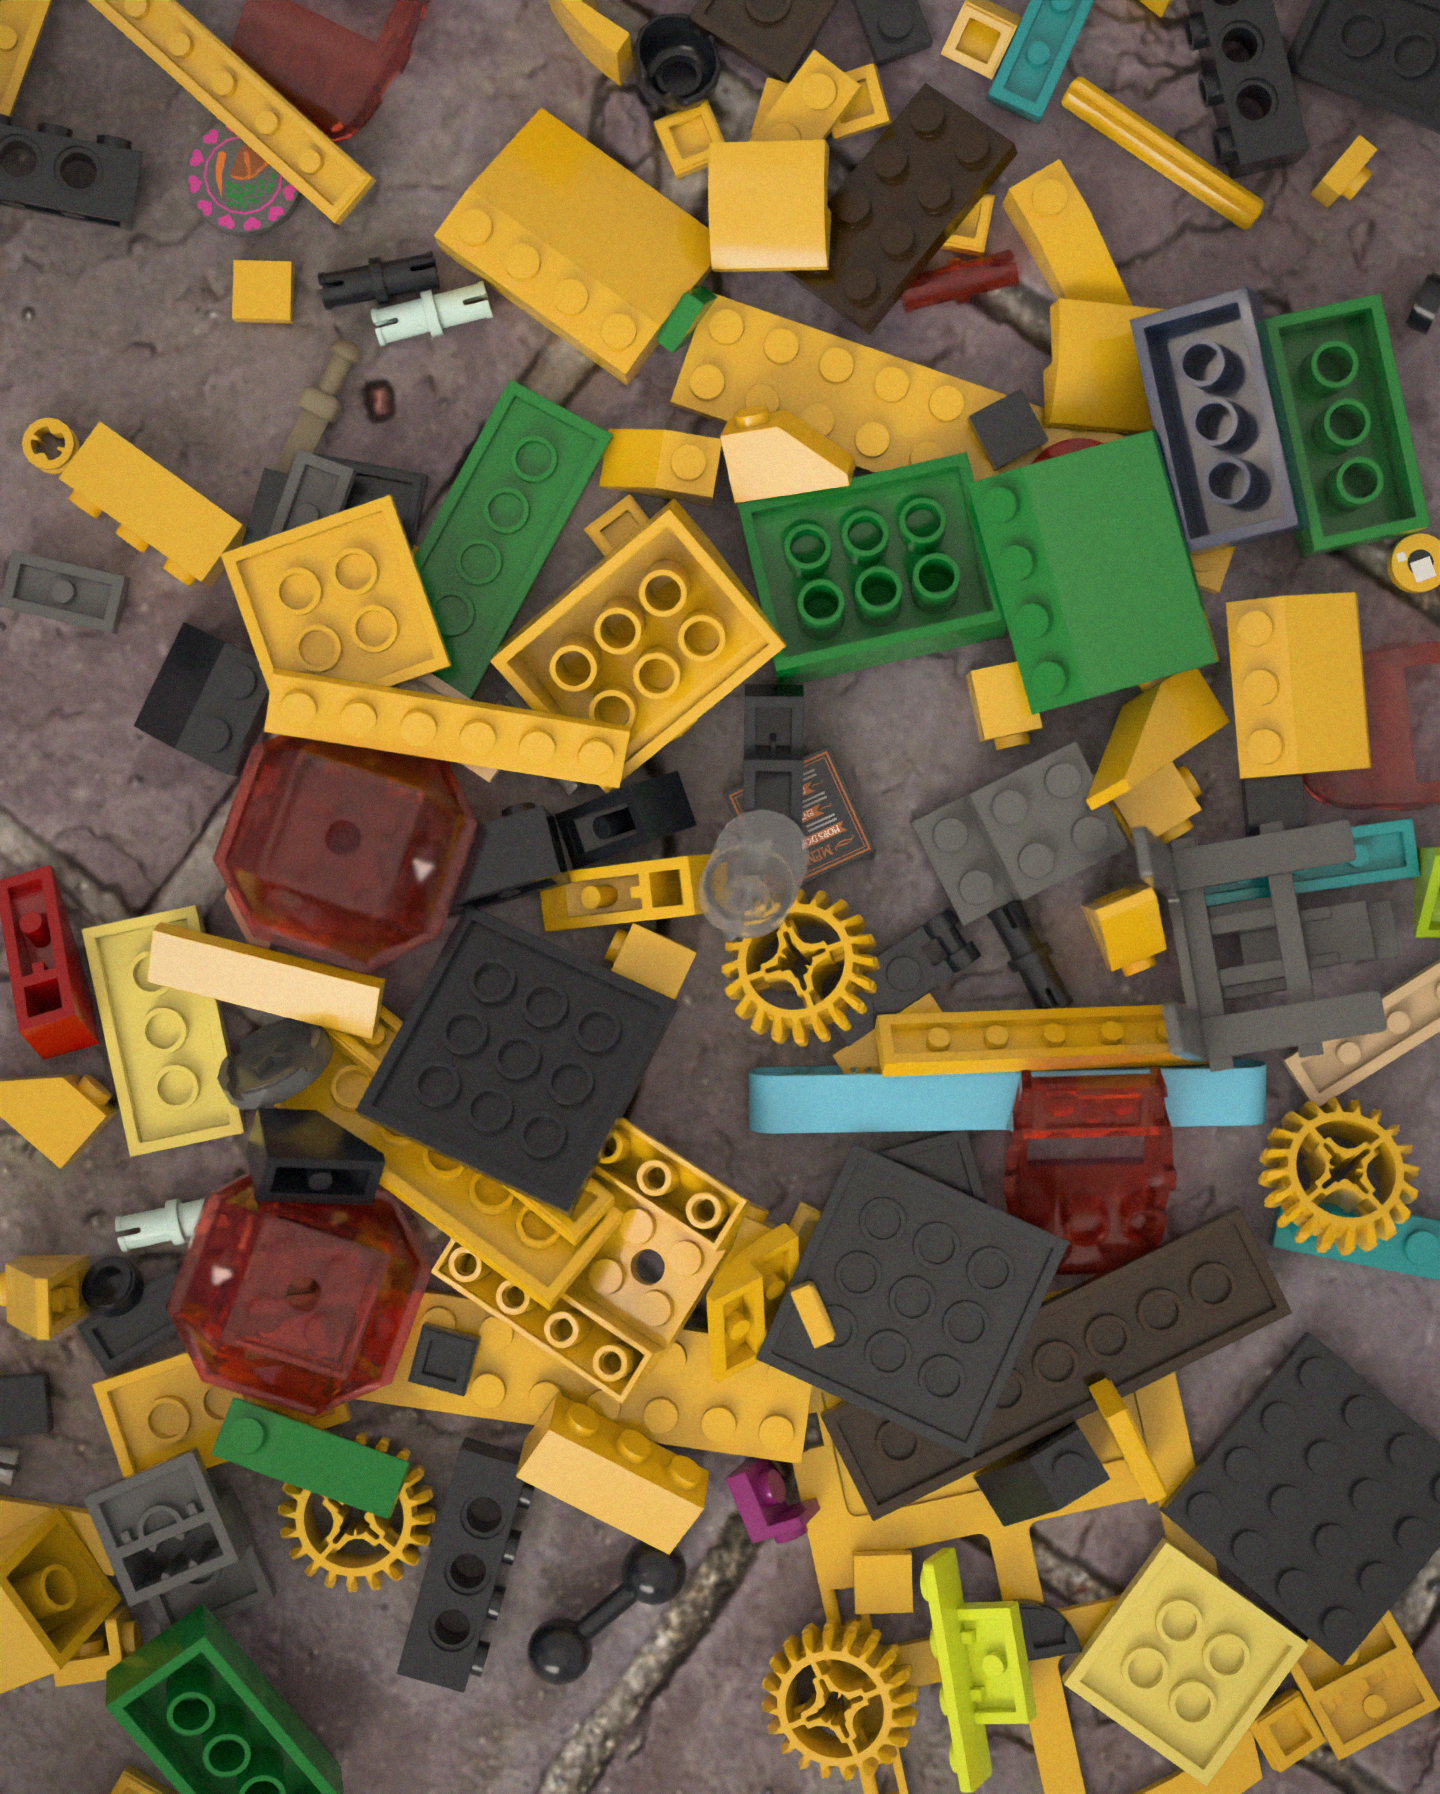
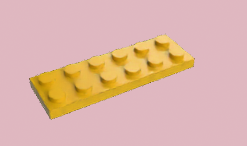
(456, 1199)

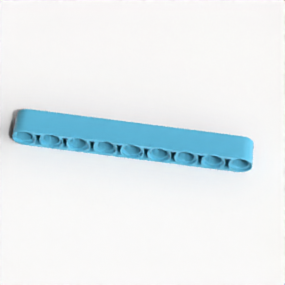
(837, 1102)

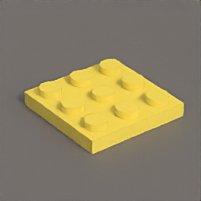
(1184, 1661)

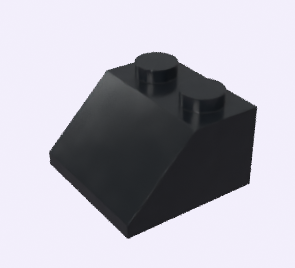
(207, 701)

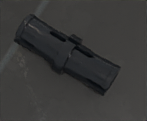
(379, 280)
(1029, 956)

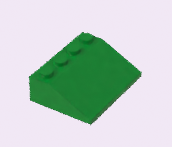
(873, 570)
(1093, 571)

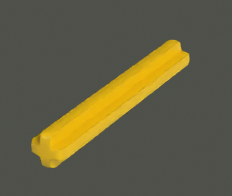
(1162, 153)

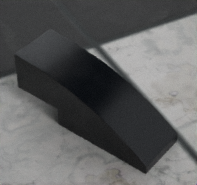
(773, 749)

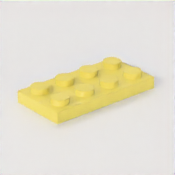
(159, 1040)

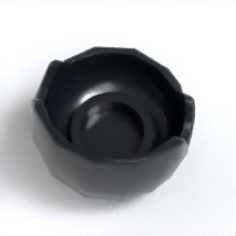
(675, 62)

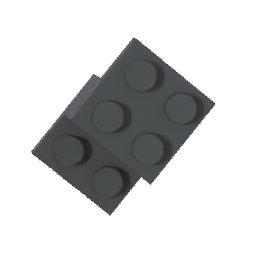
(1018, 834)
(159, 1510)

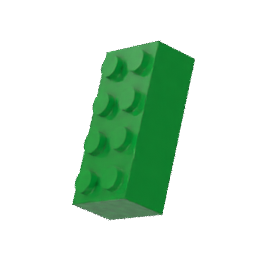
(1347, 425)
(215, 1716)

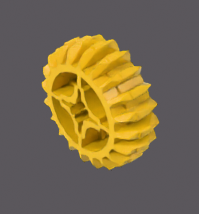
(824, 959)
(1354, 1194)
(327, 1550)
(800, 1721)

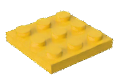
(339, 599)

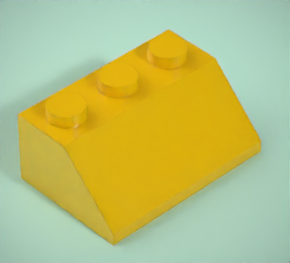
(1298, 685)

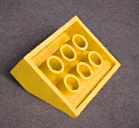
(578, 244)
(643, 637)

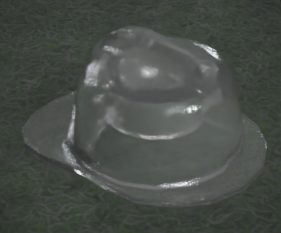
(753, 874)

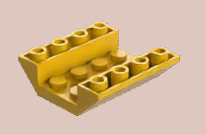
(610, 1319)

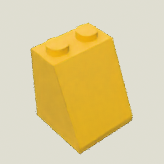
(48, 1599)

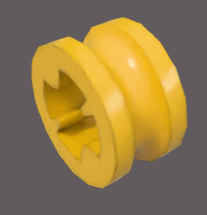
(32, 438)

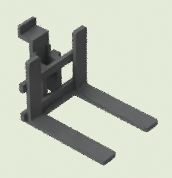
(1275, 940)

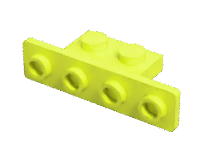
(979, 1664)

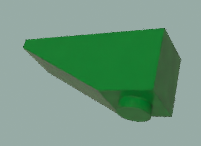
(311, 1457)

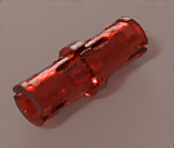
(961, 280)

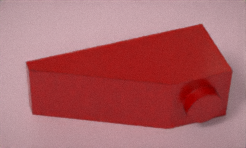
(45, 966)

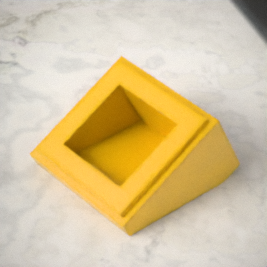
(981, 36)

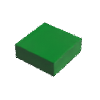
(685, 318)

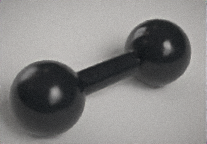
(563, 1649)

